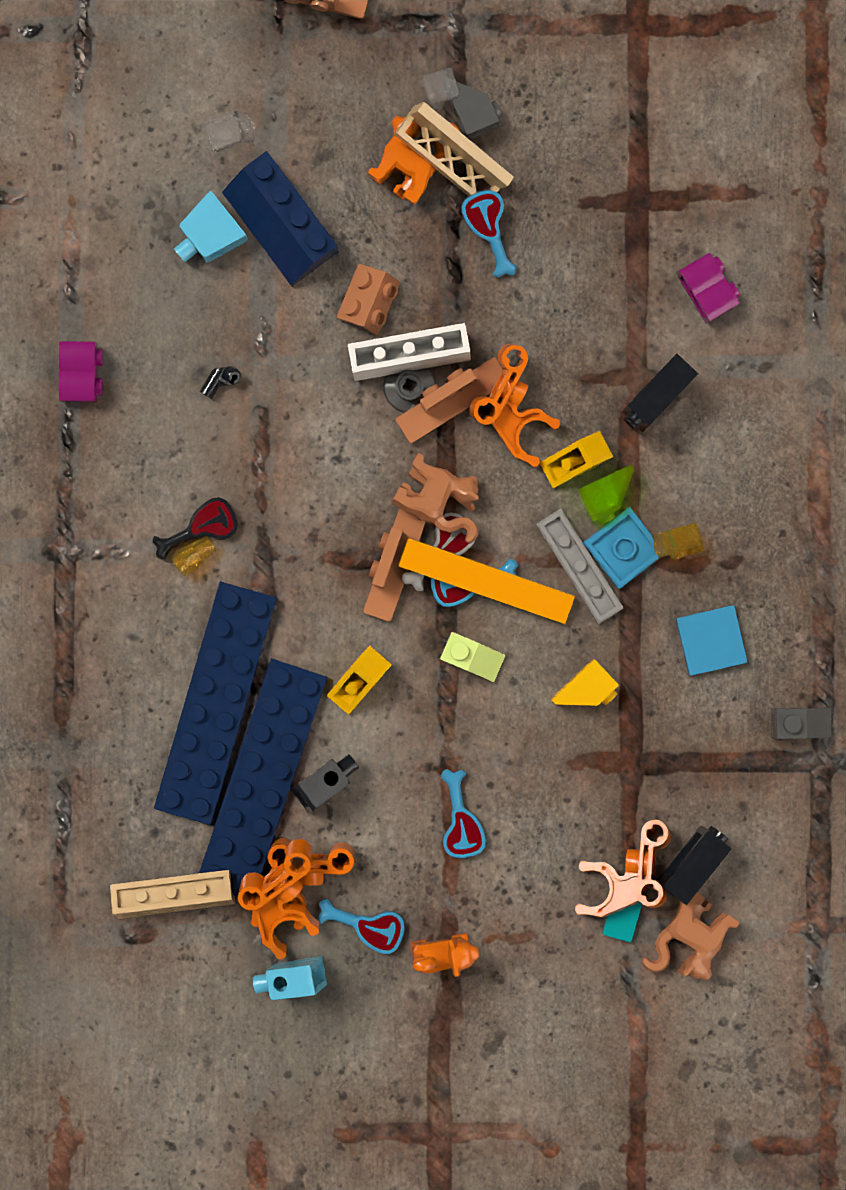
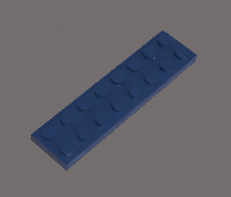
(215, 703)
(264, 771)

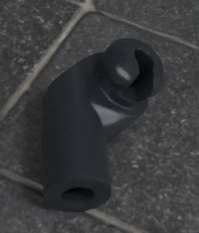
(220, 377)

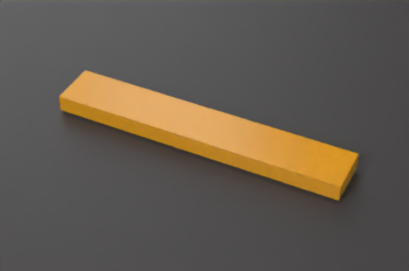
(486, 580)

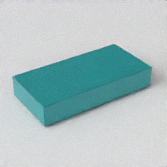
(622, 923)

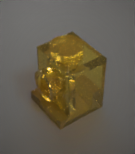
(678, 542)

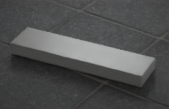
(579, 566)

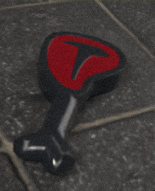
(211, 519)

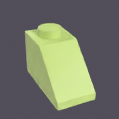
(472, 656)

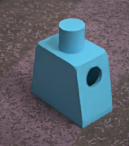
(209, 231)
(302, 979)

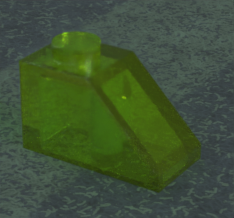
(605, 495)

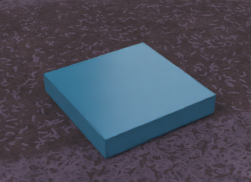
(622, 548)
(711, 640)

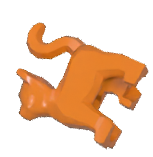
(407, 162)
(444, 954)

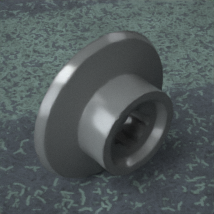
(402, 399)

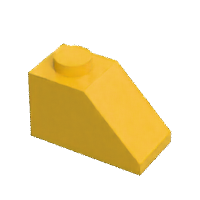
(576, 459)
(359, 680)
(587, 687)

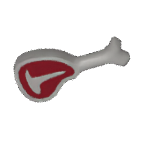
(448, 541)

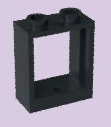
(659, 393)
(695, 863)

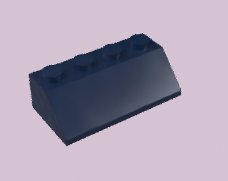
(279, 219)

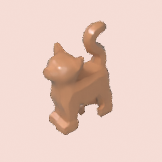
(431, 501)
(697, 935)

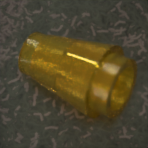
(192, 556)

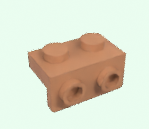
(368, 299)

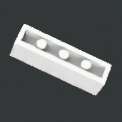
(409, 352)

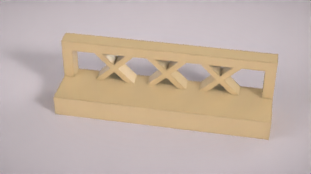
(454, 143)
(172, 894)

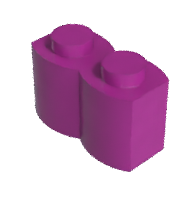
(708, 287)
(79, 372)

